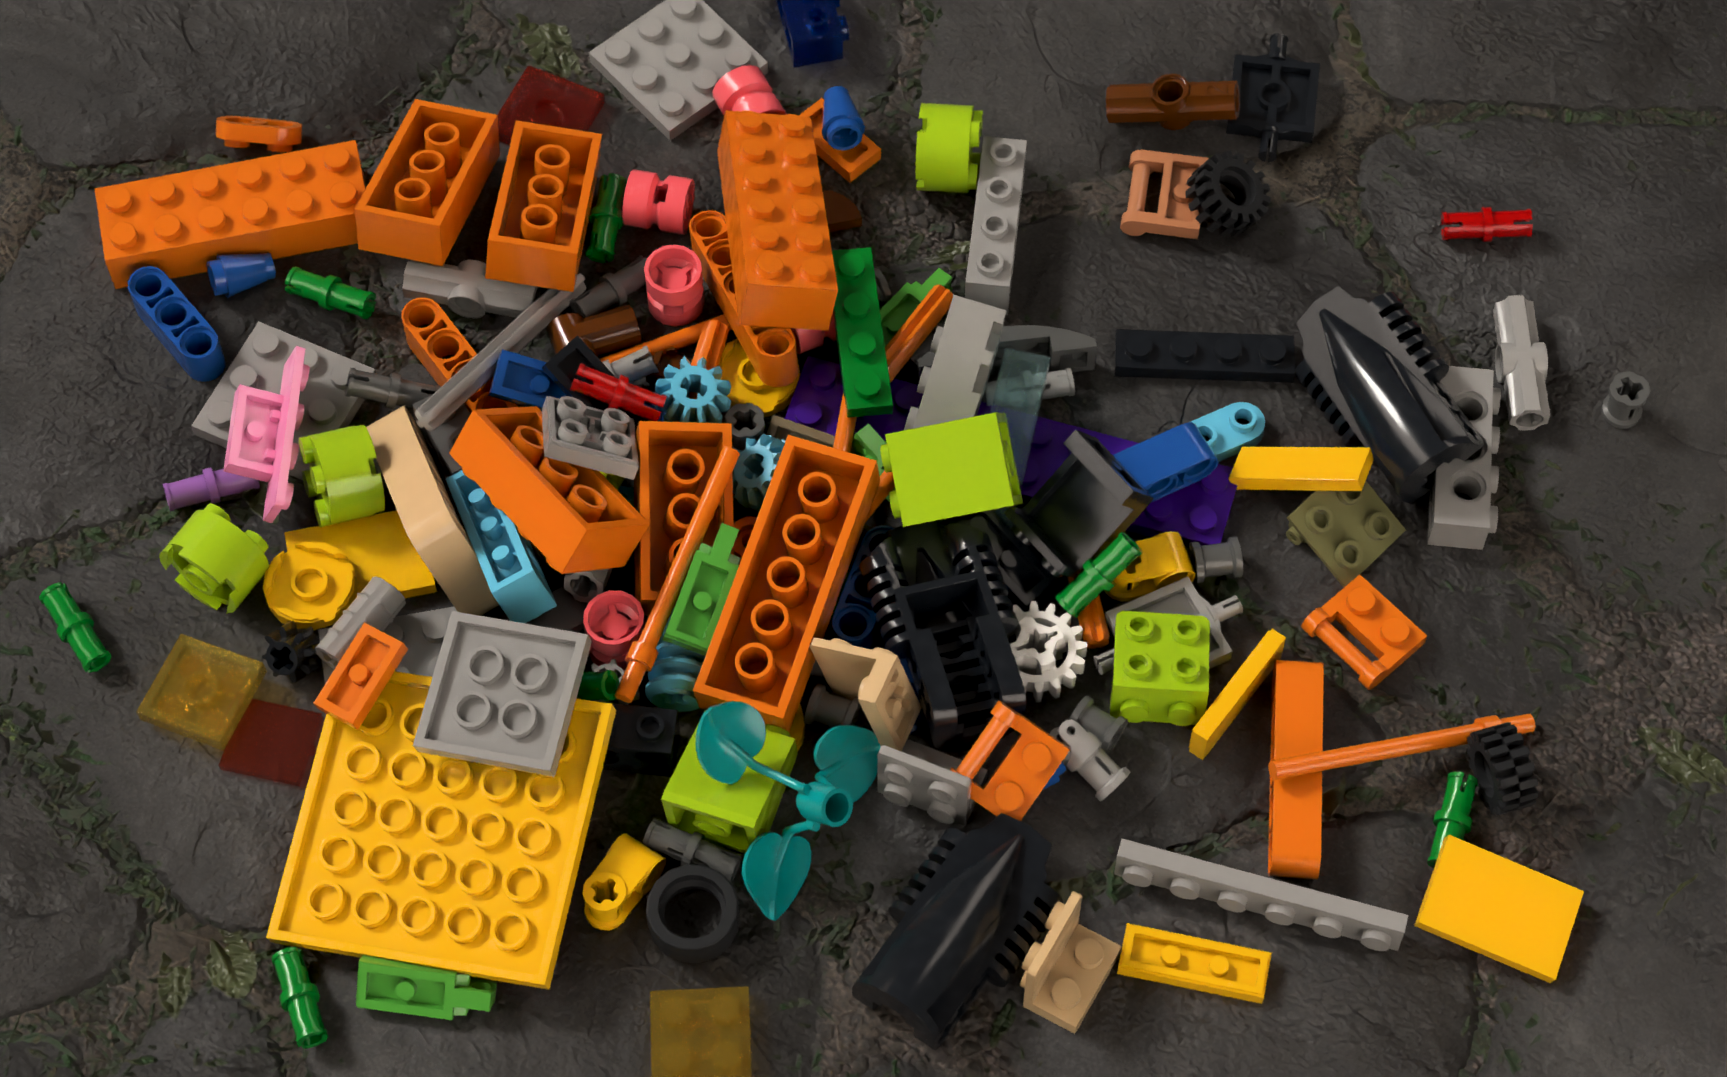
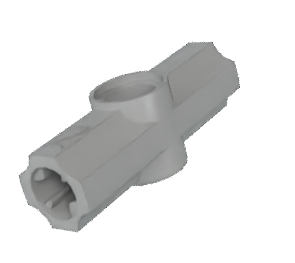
(467, 289)
(1521, 363)

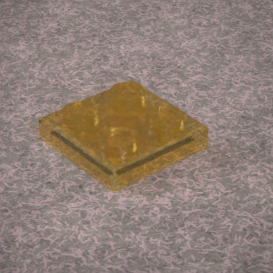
(202, 691)
(701, 1032)

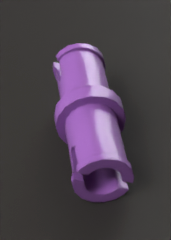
(206, 487)

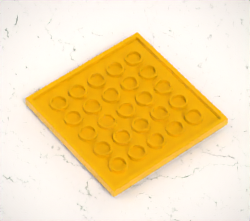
(438, 851)

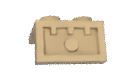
(878, 683)
(1067, 968)

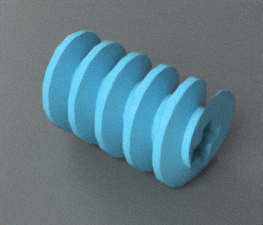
(673, 677)

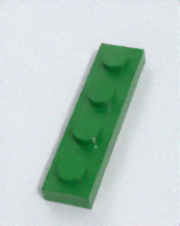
(860, 335)

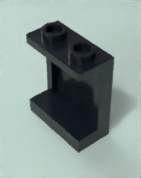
(1079, 507)

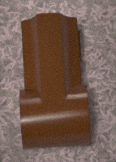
(600, 332)

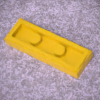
(1302, 468)
(1236, 694)
(1194, 963)

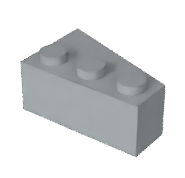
(961, 363)

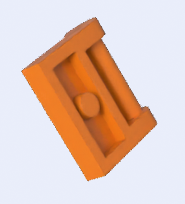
(1373, 623)
(1022, 770)

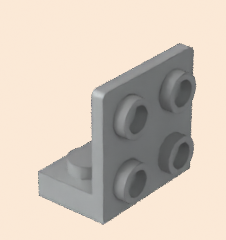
(924, 780)

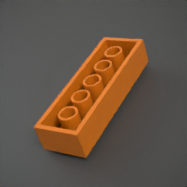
(244, 207)
(776, 221)
(788, 580)

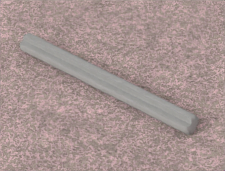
(482, 365)

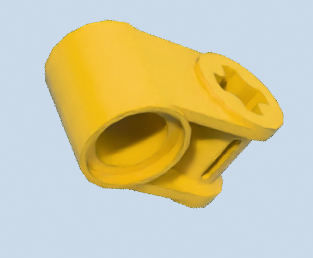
(1161, 564)
(623, 875)

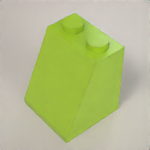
(951, 469)
(729, 812)

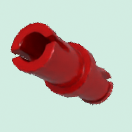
(1486, 224)
(618, 392)

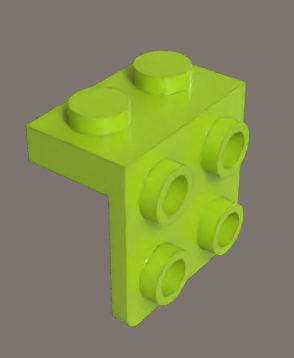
(1160, 667)

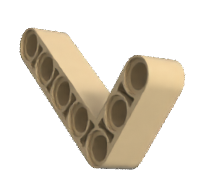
(429, 512)

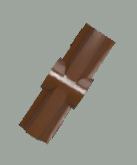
(1172, 101)

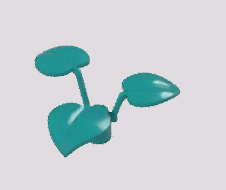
(847, 764)

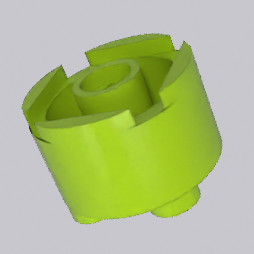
(946, 148)
(342, 475)
(216, 558)

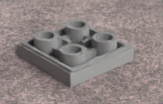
(589, 436)

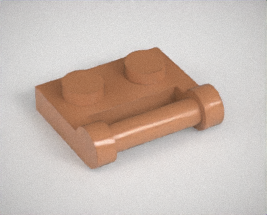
(1173, 210)

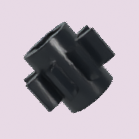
(292, 651)

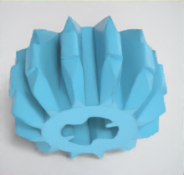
(711, 392)
(755, 470)

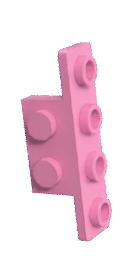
(263, 434)

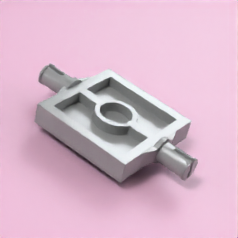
(1178, 599)

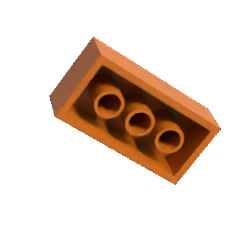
(427, 182)
(543, 206)
(667, 488)
(556, 505)

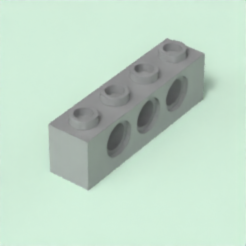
(996, 221)
(1451, 518)

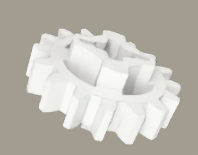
(1040, 643)

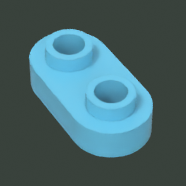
(1227, 434)

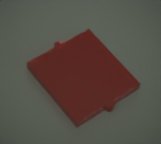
(272, 742)

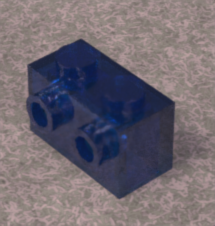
(813, 30)

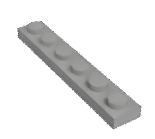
(1277, 900)

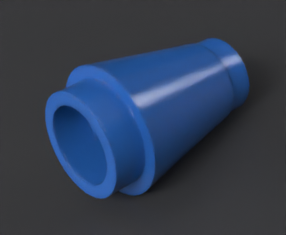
(841, 121)
(239, 272)

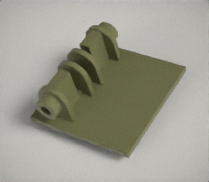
(1345, 529)

